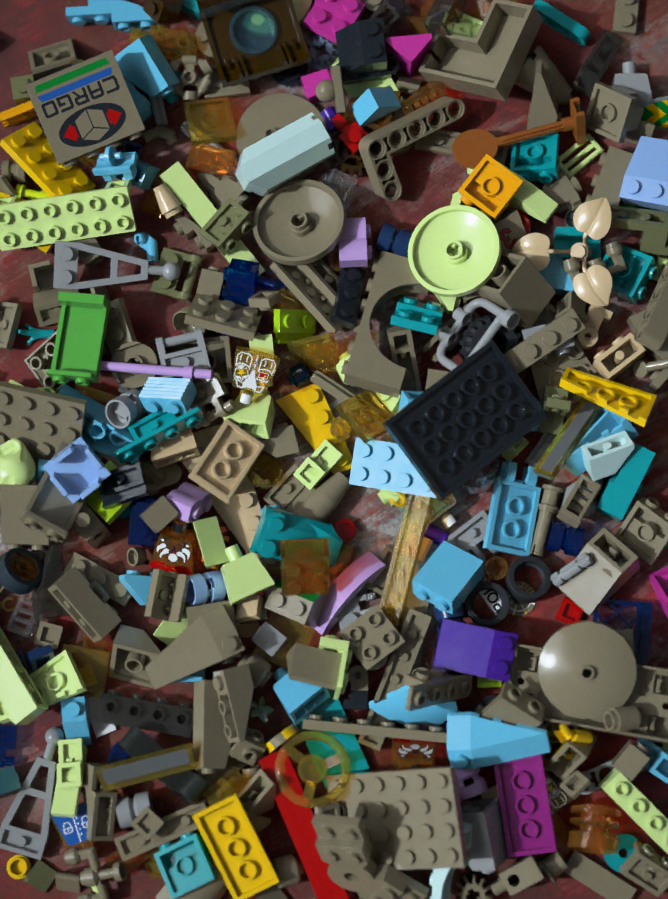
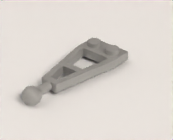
(67, 261)
(20, 839)

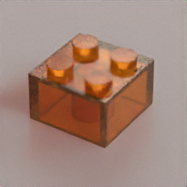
(305, 566)

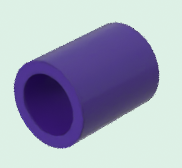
(328, 114)
(436, 534)

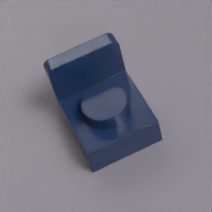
(39, 657)

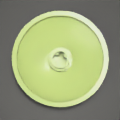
(454, 251)

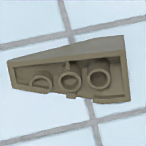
(199, 646)

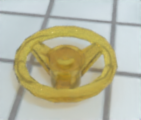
(312, 769)

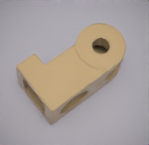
(589, 336)

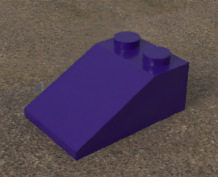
(475, 650)

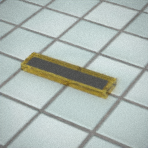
(567, 439)
(146, 767)

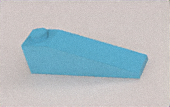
(485, 742)

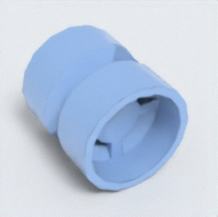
(205, 587)

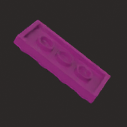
(525, 806)

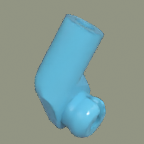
(149, 244)

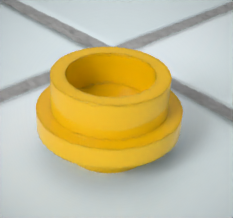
(18, 866)

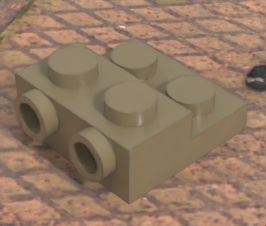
(645, 530)

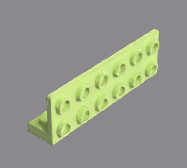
(66, 216)

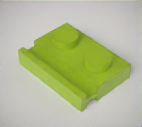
(293, 325)

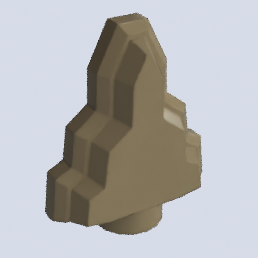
(222, 188)
(564, 192)

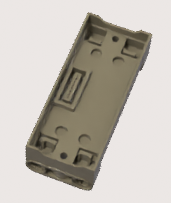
(647, 696)

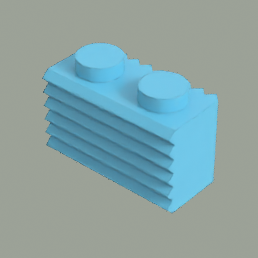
(168, 395)

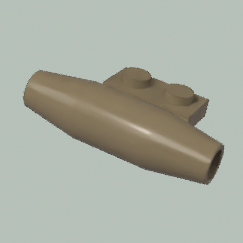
(315, 503)

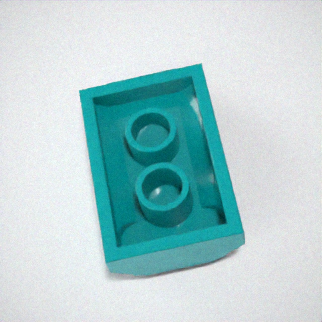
(284, 525)

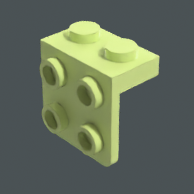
(333, 644)

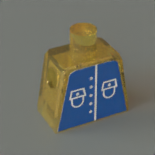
(73, 829)

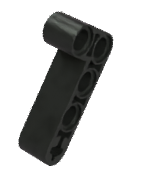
(184, 784)

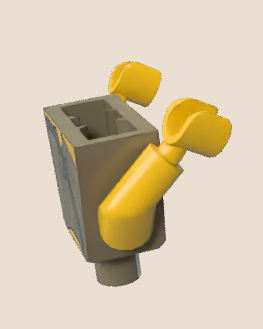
(571, 751)

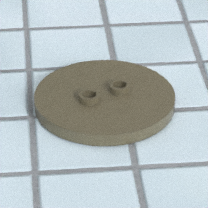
(271, 115)

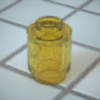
(344, 559)

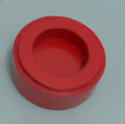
(345, 529)

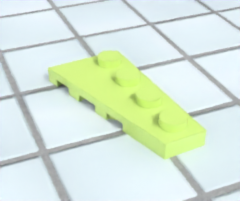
(54, 681)

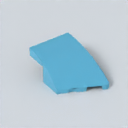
(394, 709)

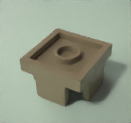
(613, 111)

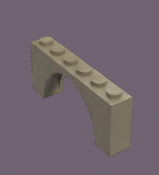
(367, 365)

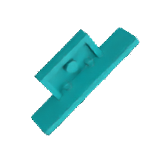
(155, 429)

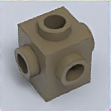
(249, 749)

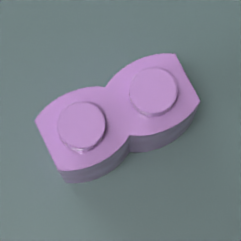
(353, 243)
(190, 501)

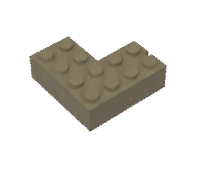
(492, 59)

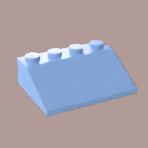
(647, 175)

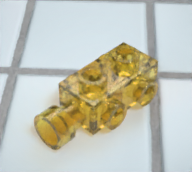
(171, 41)

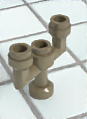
(613, 250)
(94, 875)

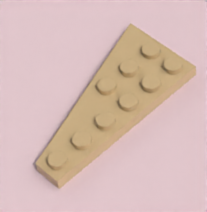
(242, 511)

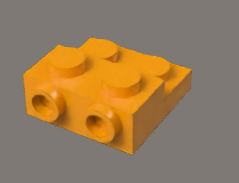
(490, 188)

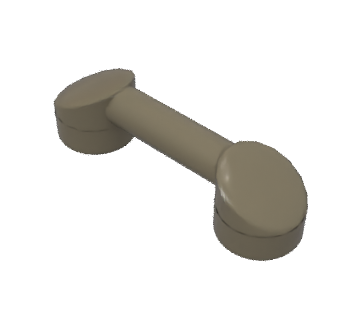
(644, 368)

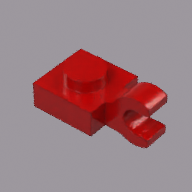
(350, 134)

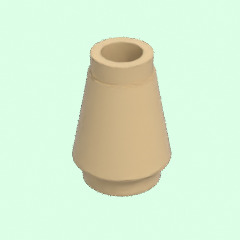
(167, 201)

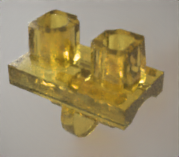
(228, 784)

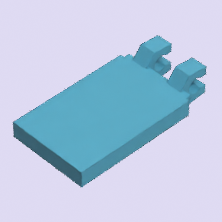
(512, 511)

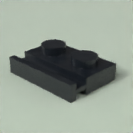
(123, 485)

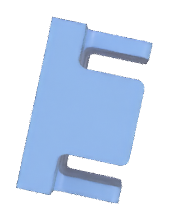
(76, 470)

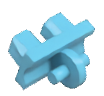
(113, 163)

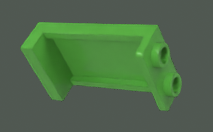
(79, 338)

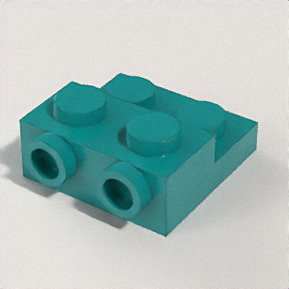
(537, 158)
(632, 282)
(418, 316)
(185, 864)

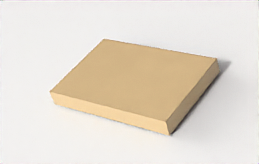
(226, 461)

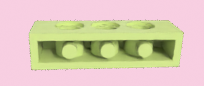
(636, 806)

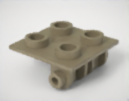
(372, 637)

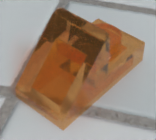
(416, 24)

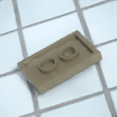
(224, 317)

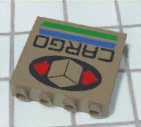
(85, 108)

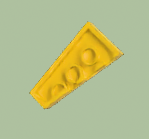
(615, 397)
(312, 417)

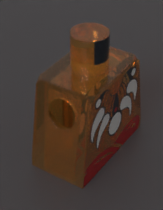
(176, 549)
(413, 754)

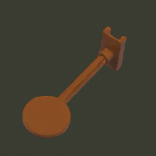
(475, 143)

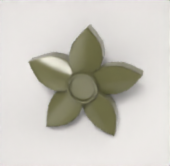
(260, 711)

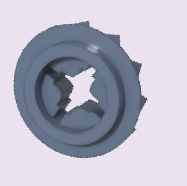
(323, 61)

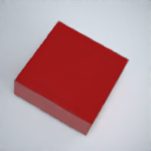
(569, 612)

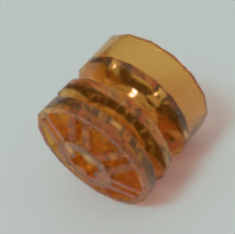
(594, 829)

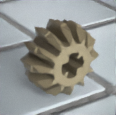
(472, 885)

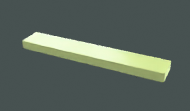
(200, 207)

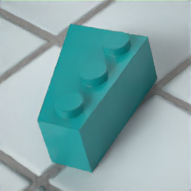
(625, 484)

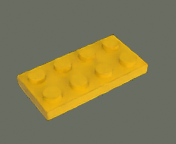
(34, 155)
(235, 847)

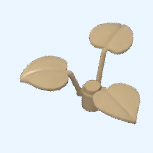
(594, 220)

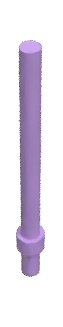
(186, 372)

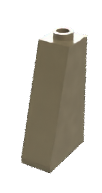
(209, 740)

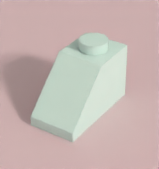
(606, 455)

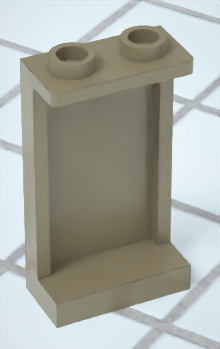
(49, 509)

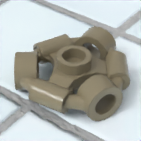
(190, 77)

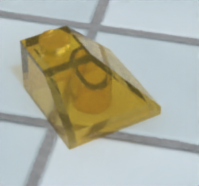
(316, 352)

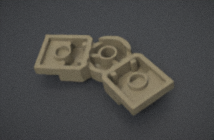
(347, 850)

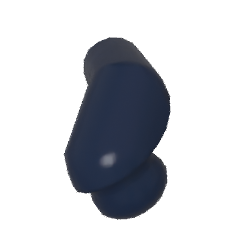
(270, 284)

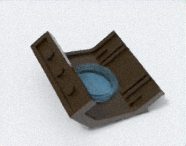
(252, 38)

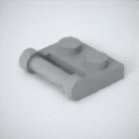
(193, 357)

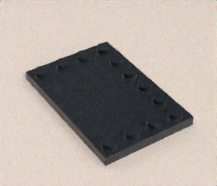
(465, 420)

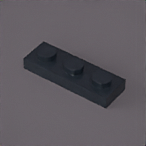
(348, 297)

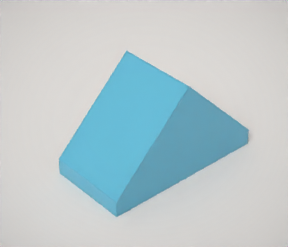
(374, 105)

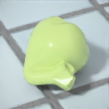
(16, 464)

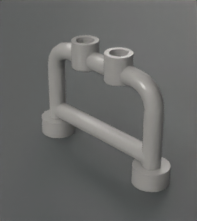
(449, 336)

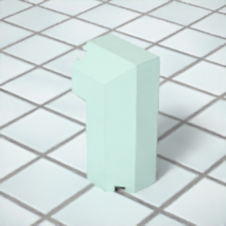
(283, 155)

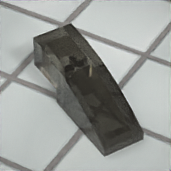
(443, 16)

